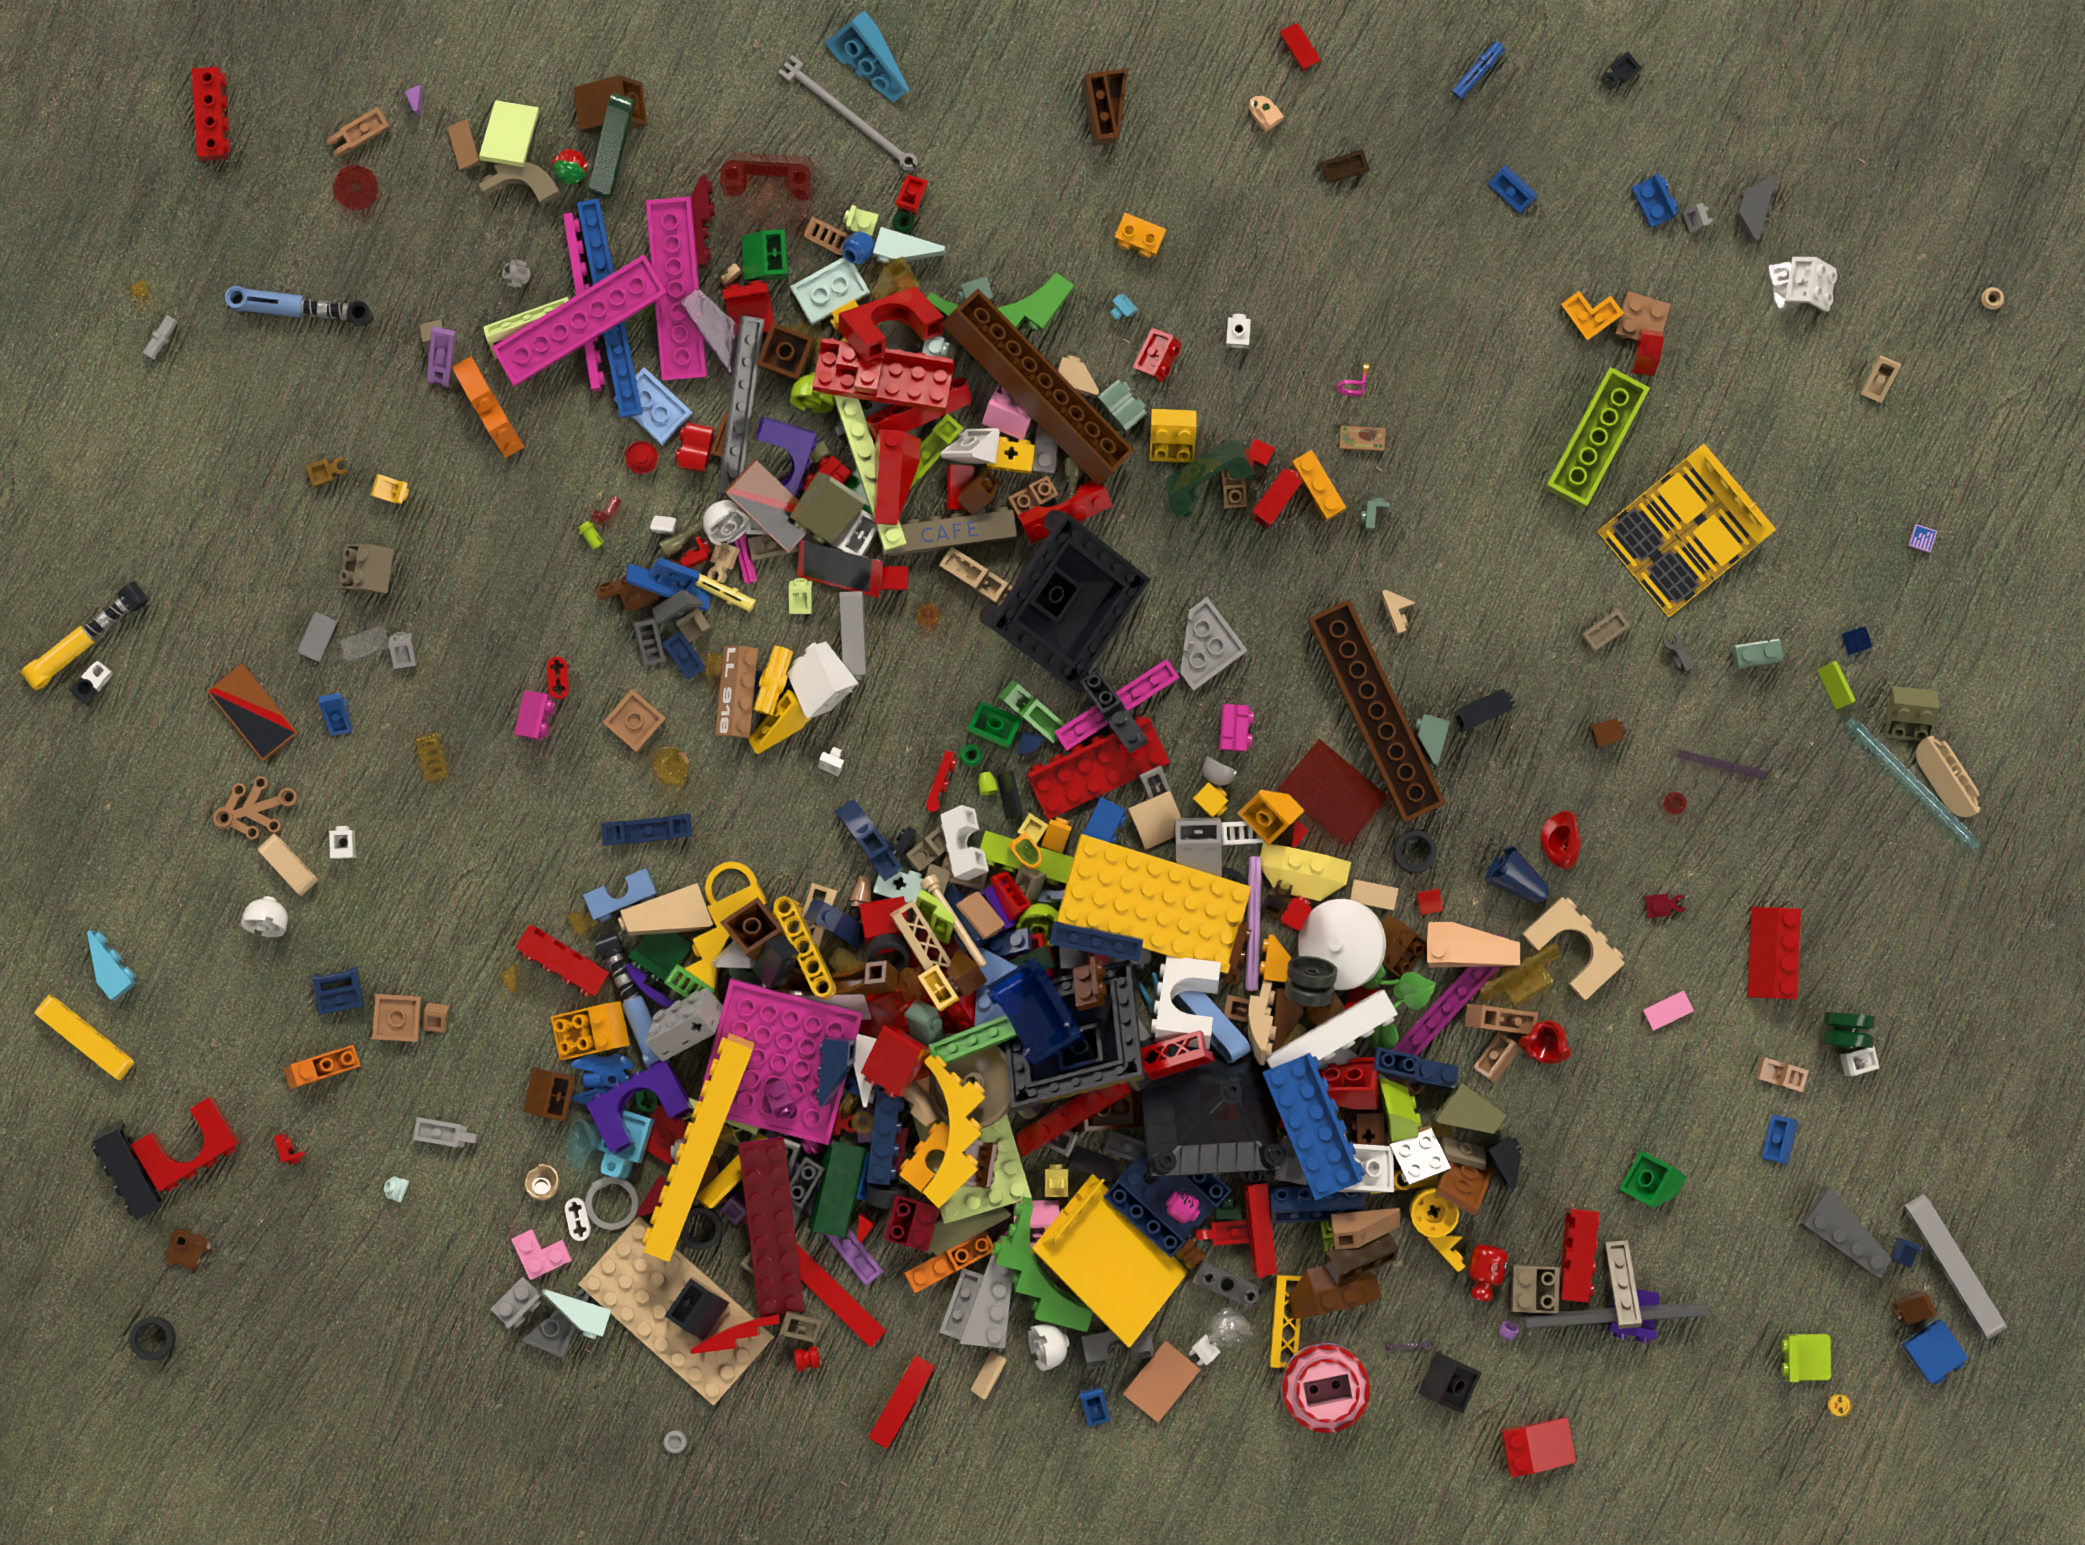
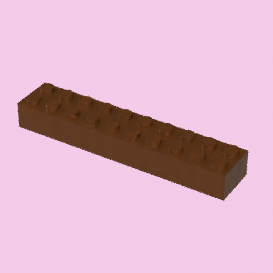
(1038, 387)
(1376, 711)

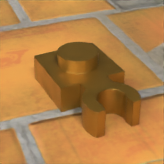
(323, 472)

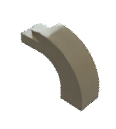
(529, 175)

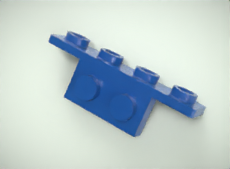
(667, 579)

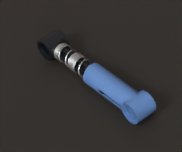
(296, 305)
(634, 1006)

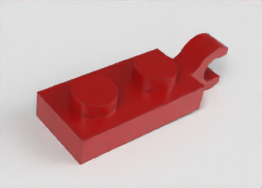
(1225, 1232)

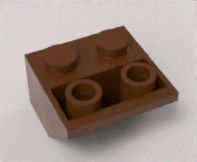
(1402, 946)
(550, 1094)

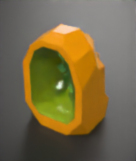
(1026, 851)

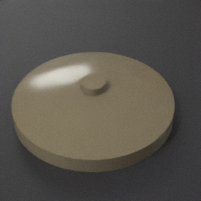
(991, 1072)

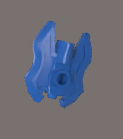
(606, 1073)

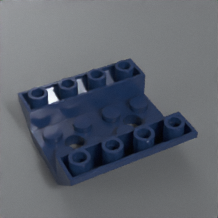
(1146, 1202)

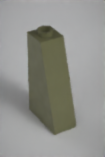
(956, 1232)

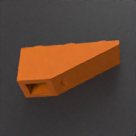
(321, 1067)

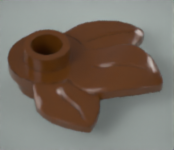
(188, 1252)

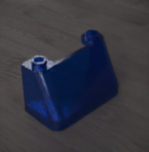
(1035, 1011)

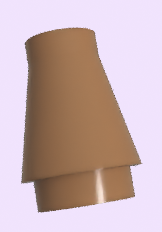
(861, 892)

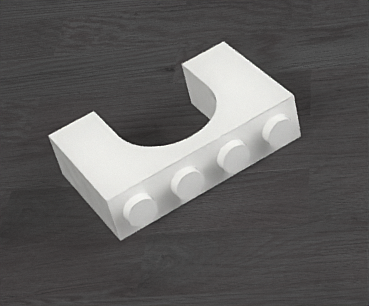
(1178, 977)

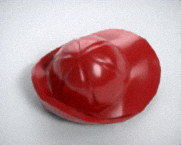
(1561, 839)

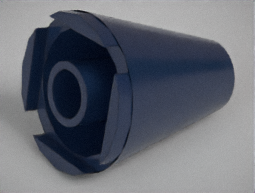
(1517, 876)

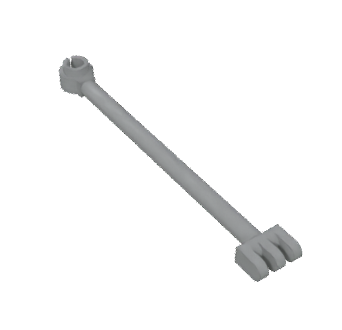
(844, 111)

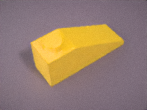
(785, 721)

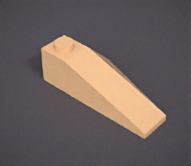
(1463, 946)

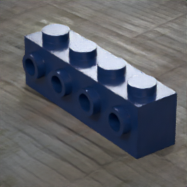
(883, 1139)
(1298, 1205)

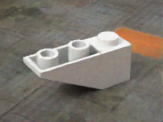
(863, 1048)

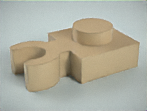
(723, 557)

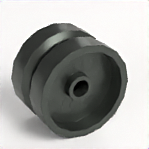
(1310, 981)

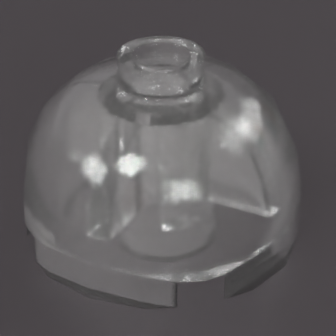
(1229, 1327)

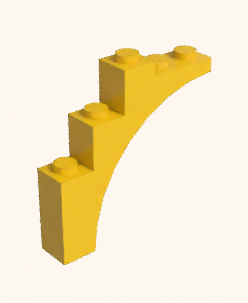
(715, 941)
(963, 1132)

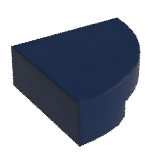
(1029, 743)

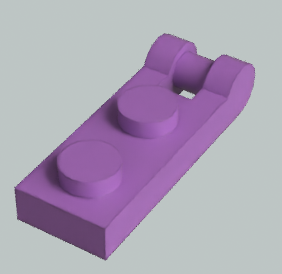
(441, 356)

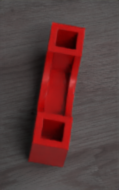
(1085, 503)

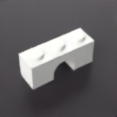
(957, 827)

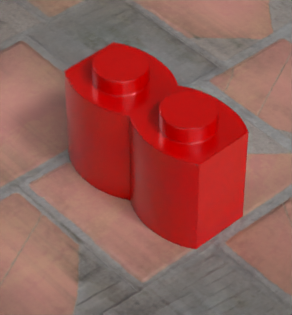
(695, 447)

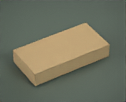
(1374, 894)

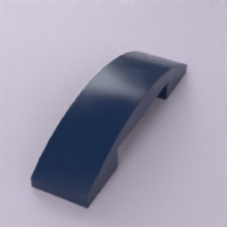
(647, 830)

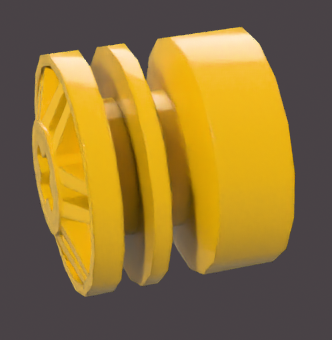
(1427, 1223)

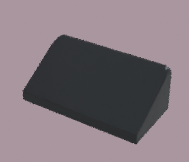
(1009, 795)
(1094, 1163)

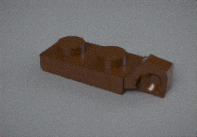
(1237, 955)

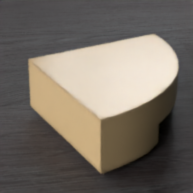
(733, 272)

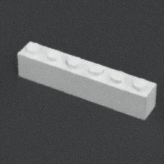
(1338, 1031)

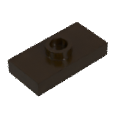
(1344, 166)

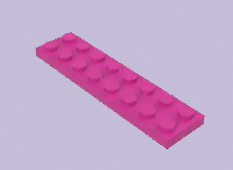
(676, 265)
(579, 320)

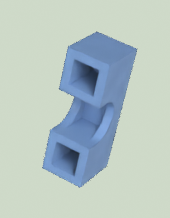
(640, 889)

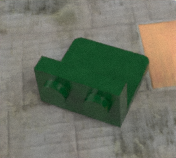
(660, 954)

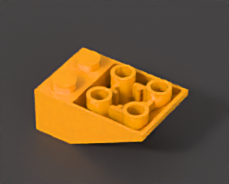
(590, 1030)

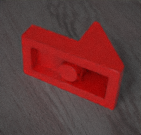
(911, 194)

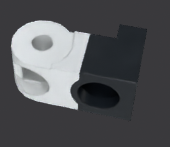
(91, 682)

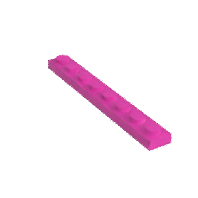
(579, 271)

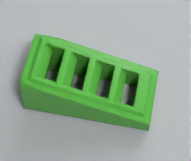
(673, 975)

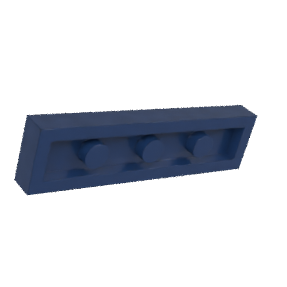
(1096, 941)

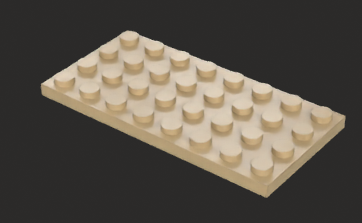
(640, 1294)

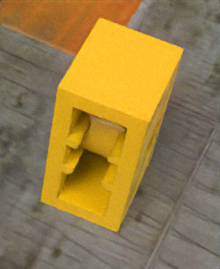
(1020, 464)

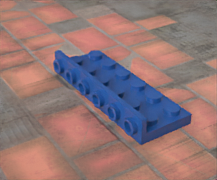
(1313, 1126)

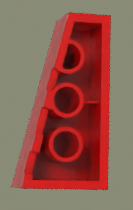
(1578, 1254)

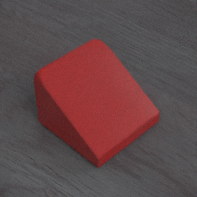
(1261, 452)
(1298, 834)
(1429, 901)

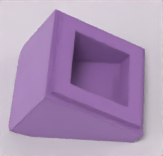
(415, 98)
(735, 1208)

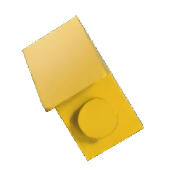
(1443, 1246)

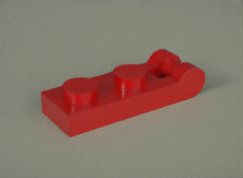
(940, 783)

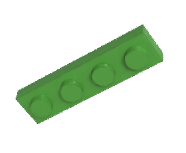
(974, 1040)

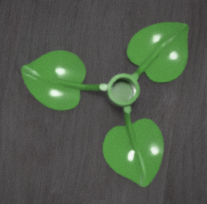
(1410, 988)

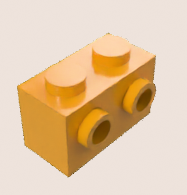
(1139, 236)

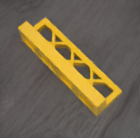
(1277, 1325)

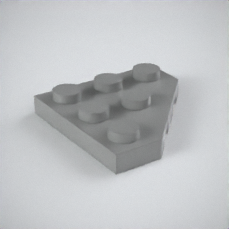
(1208, 645)

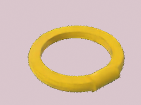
(727, 865)

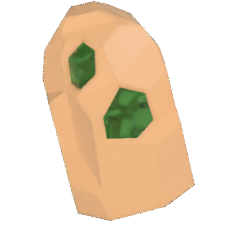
(1265, 112)

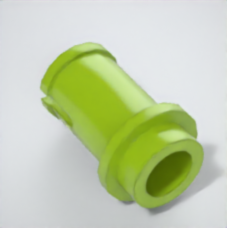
(591, 535)

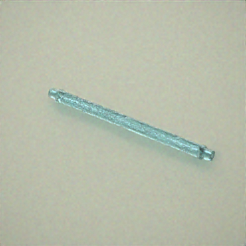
(1913, 784)

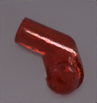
(608, 512)

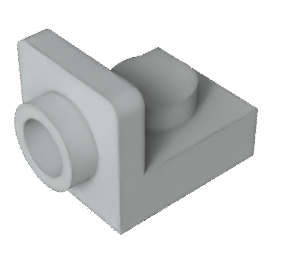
(402, 650)

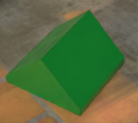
(994, 725)

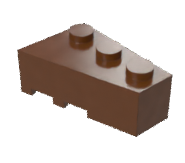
(1104, 104)

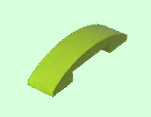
(941, 437)

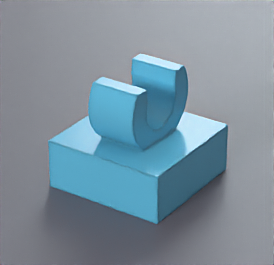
(1124, 306)

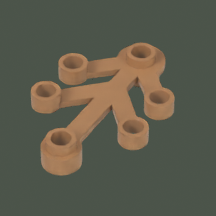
(251, 809)

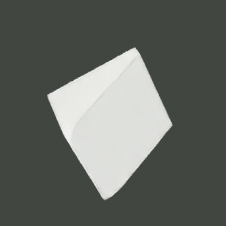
(663, 525)

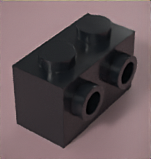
(776, 961)

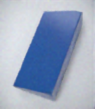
(1513, 189)
(1779, 1139)

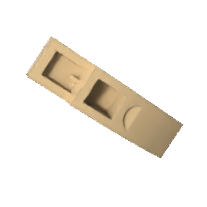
(1261, 1023)

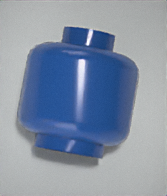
(858, 248)

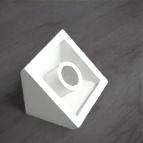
(974, 447)

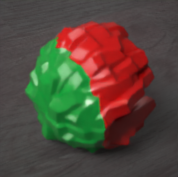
(570, 166)

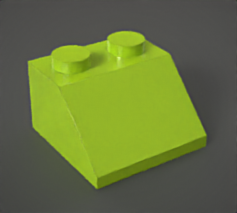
(1399, 1110)

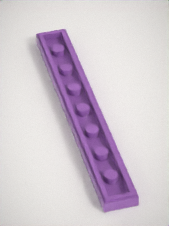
(850, 1249)

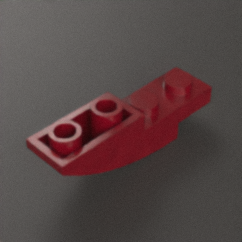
(702, 214)

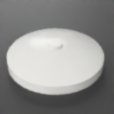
(1347, 937)

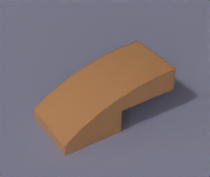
(1782, 1074)

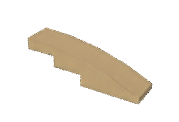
(975, 576)

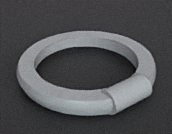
(597, 1185)

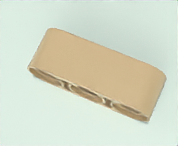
(287, 864)

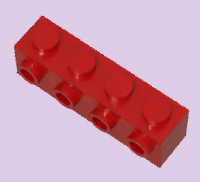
(210, 113)

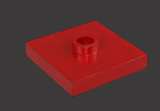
(664, 1134)

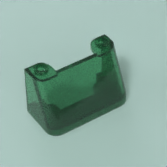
(1230, 456)

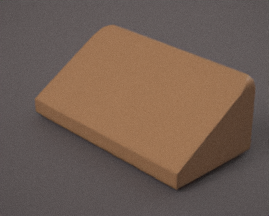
(464, 145)
(980, 915)
(1496, 1057)

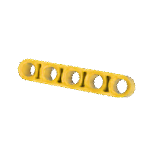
(813, 955)
(84, 1037)

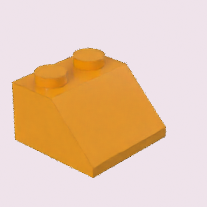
(1270, 814)

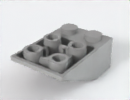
(1199, 844)

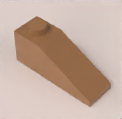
(1500, 1019)

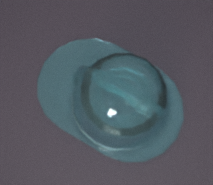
(582, 1141)

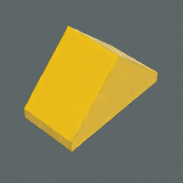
(938, 988)

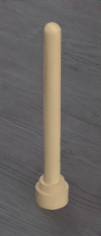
(931, 885)

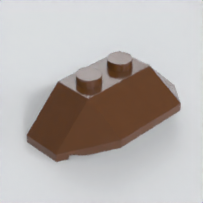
(1319, 1294)

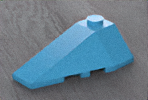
(866, 51)

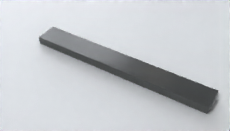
(740, 401)
(1606, 1315)

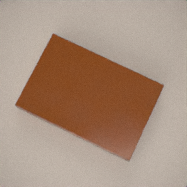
(1464, 1186)

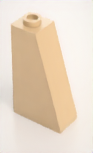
(673, 912)

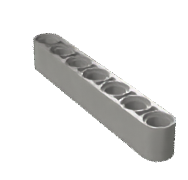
(1955, 1267)

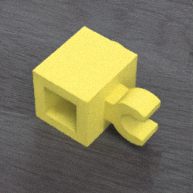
(1056, 1181)

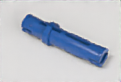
(1495, 50)

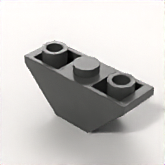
(1755, 207)

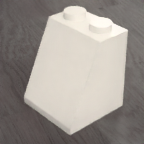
(820, 679)

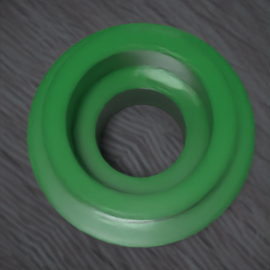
(963, 755)

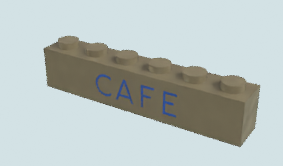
(956, 531)

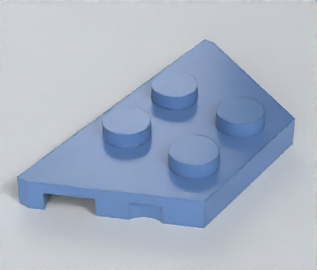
(994, 969)

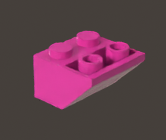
(534, 716)

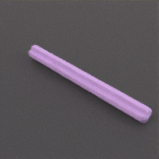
(1253, 918)

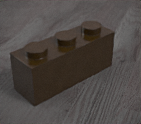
(1353, 1262)

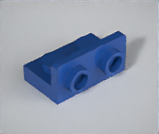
(1655, 200)

